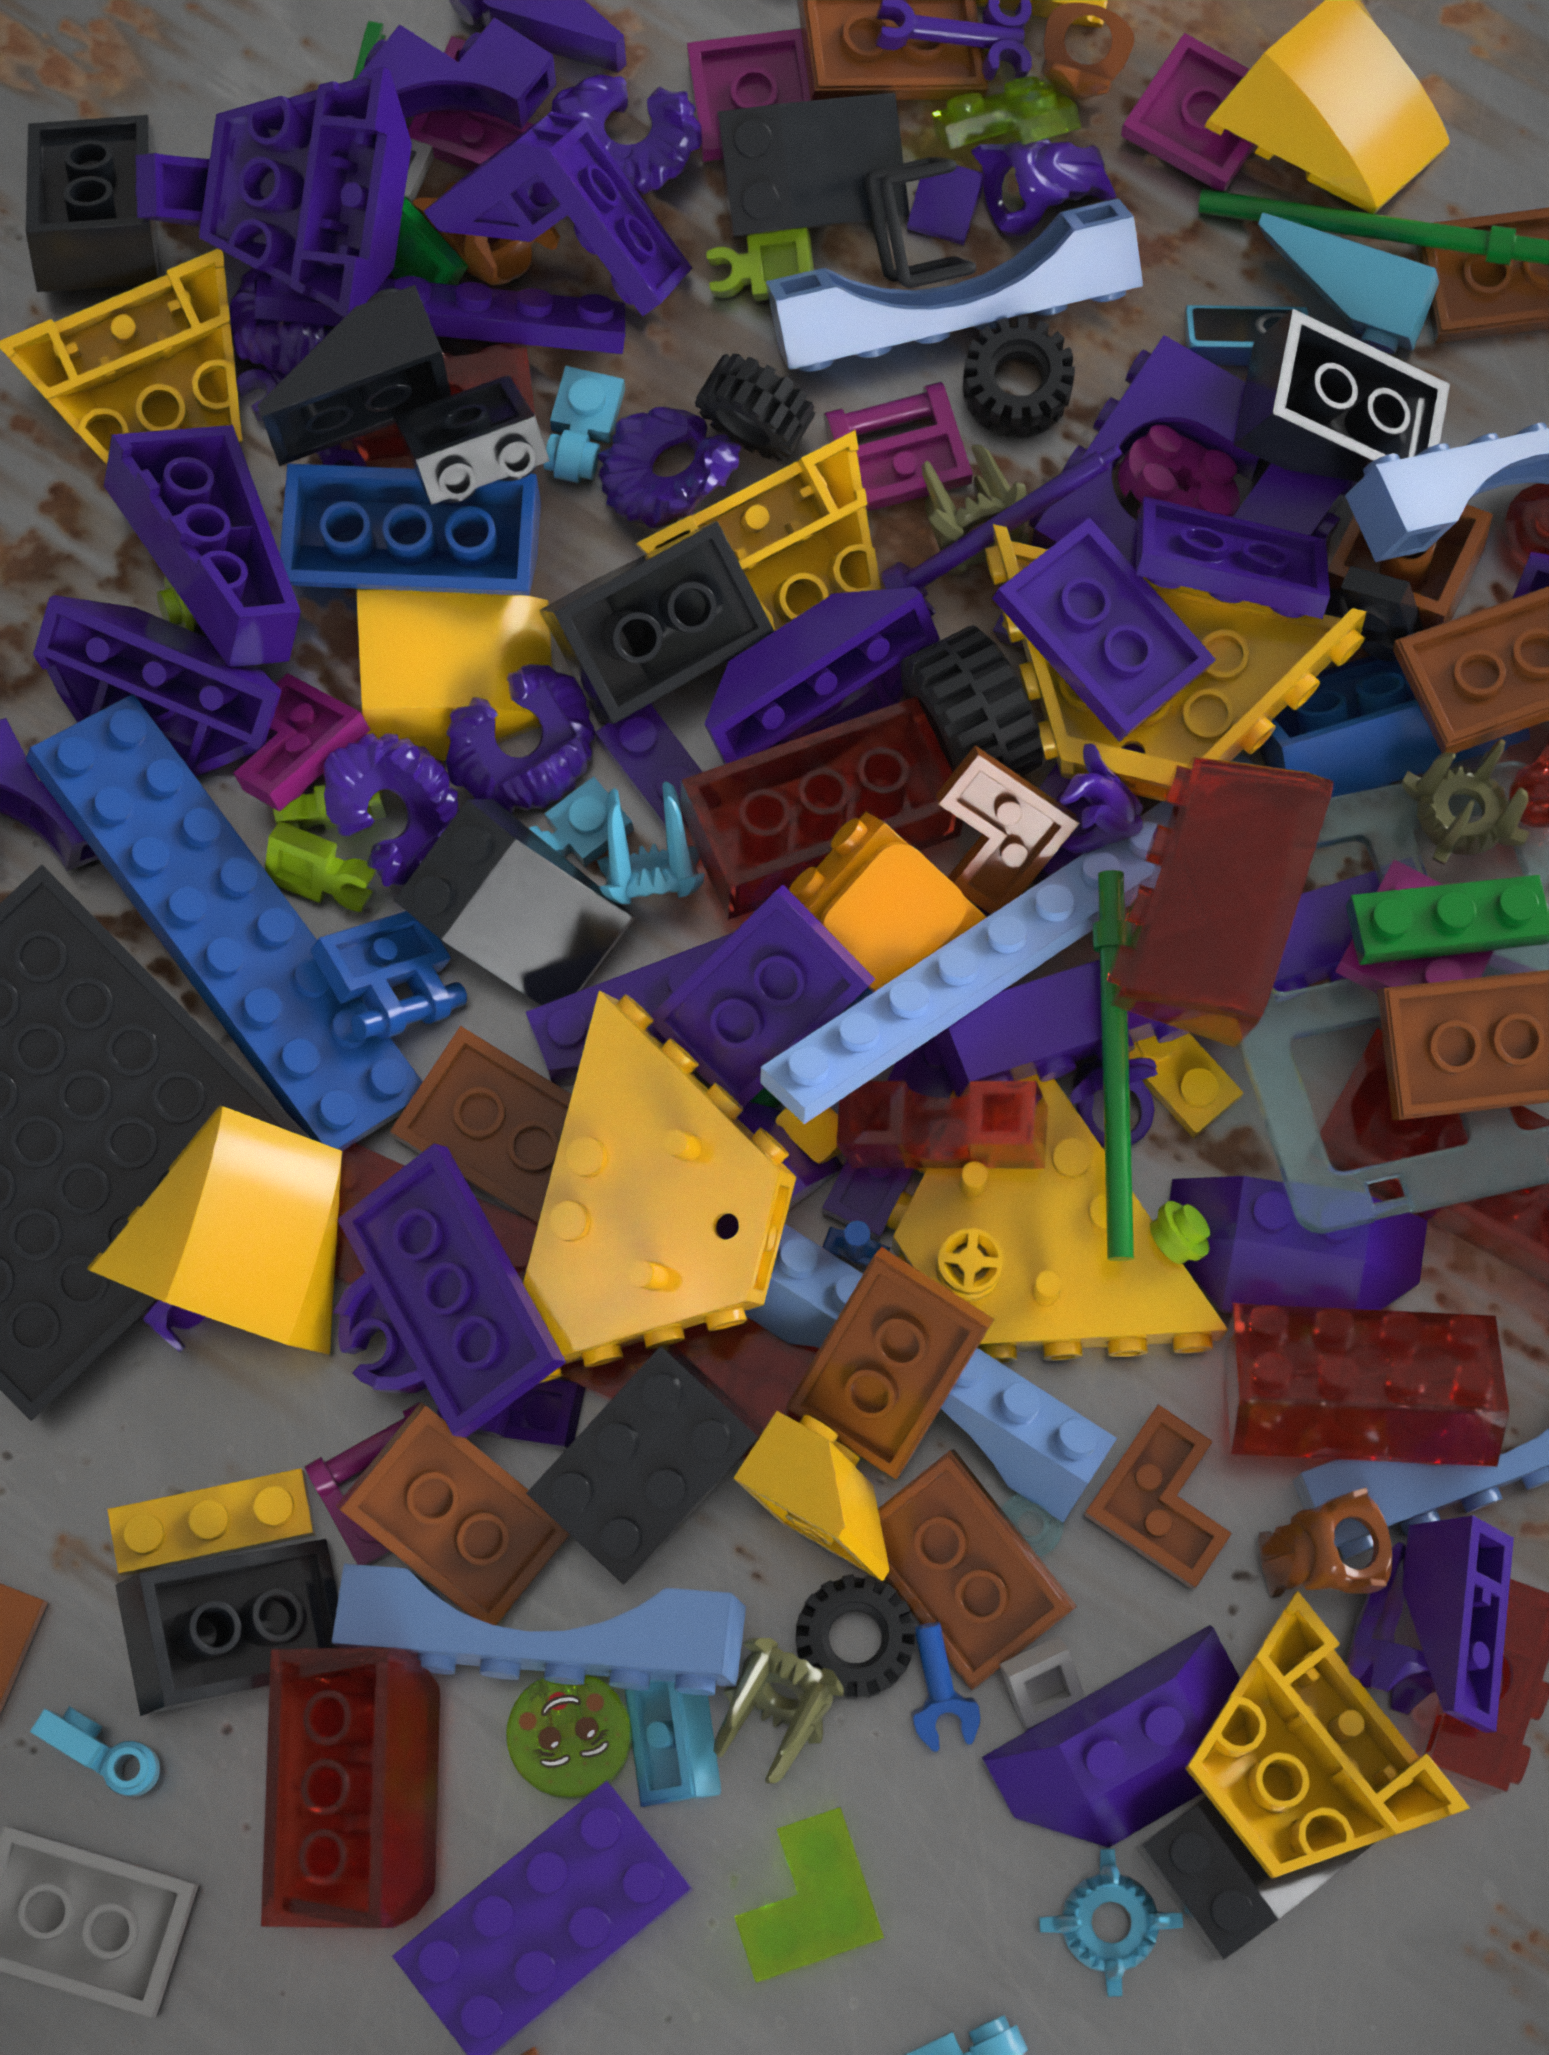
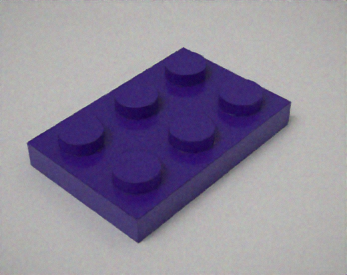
(1232, 558)
(1103, 629)
(761, 994)

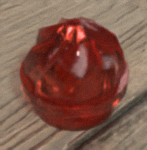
(1535, 782)

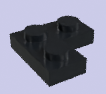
(1388, 605)

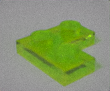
(1025, 109)
(831, 1903)

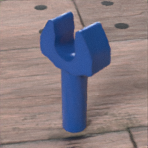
(853, 1243)
(940, 1690)

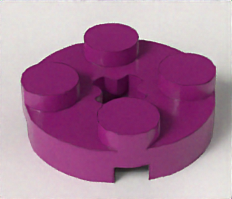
(1166, 460)

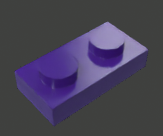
(647, 756)

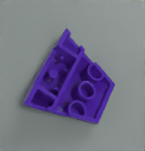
(313, 187)

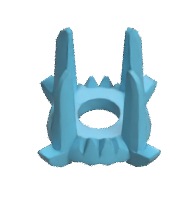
(653, 871)
(1078, 1931)

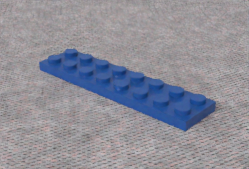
(222, 922)

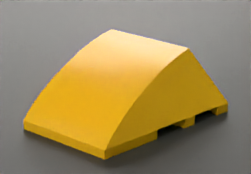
(1337, 107)
(140, 358)
(796, 532)
(440, 651)
(240, 1232)
(1310, 1758)

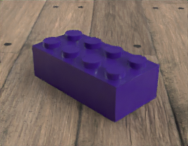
(542, 1923)

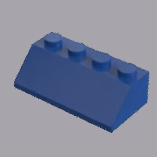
(384, 534)
(1361, 730)

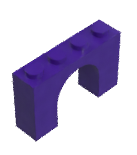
(1165, 389)

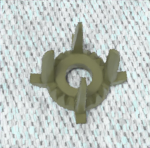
(992, 499)
(1454, 834)
(803, 1715)

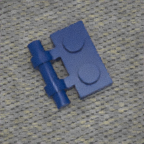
(382, 955)

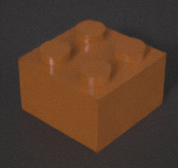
(1435, 575)

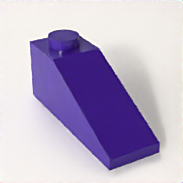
(558, 26)
(1459, 1605)

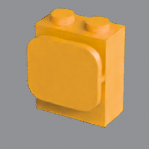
(883, 899)

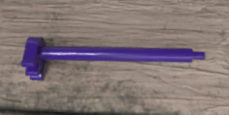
(903, 576)

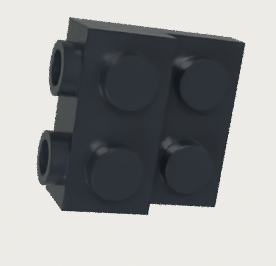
(472, 440)

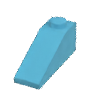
(1367, 287)

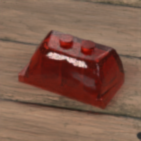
(349, 1788)

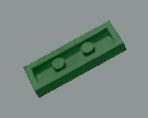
(1448, 919)

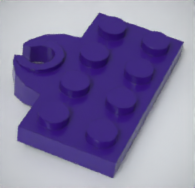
(441, 1297)

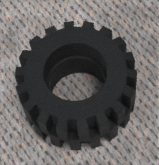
(974, 700)

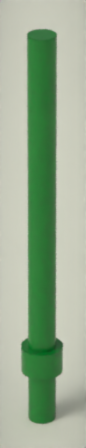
(1497, 245)
(1107, 936)

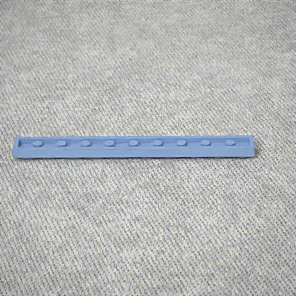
(956, 977)

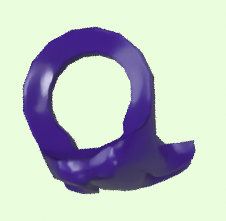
(1113, 806)
(1090, 1079)

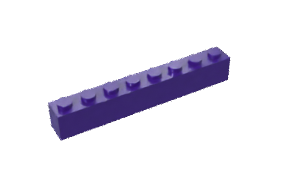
(1058, 1018)

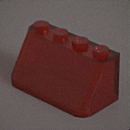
(1219, 896)

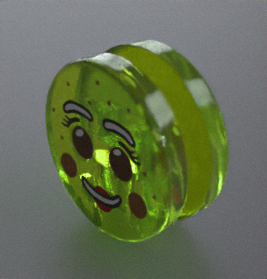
(569, 1736)

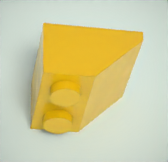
(816, 1490)

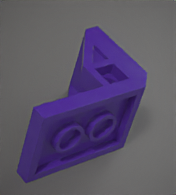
(572, 176)

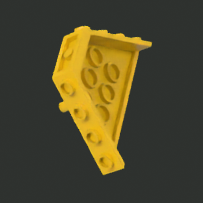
(1257, 672)
(638, 1195)
(1053, 1236)

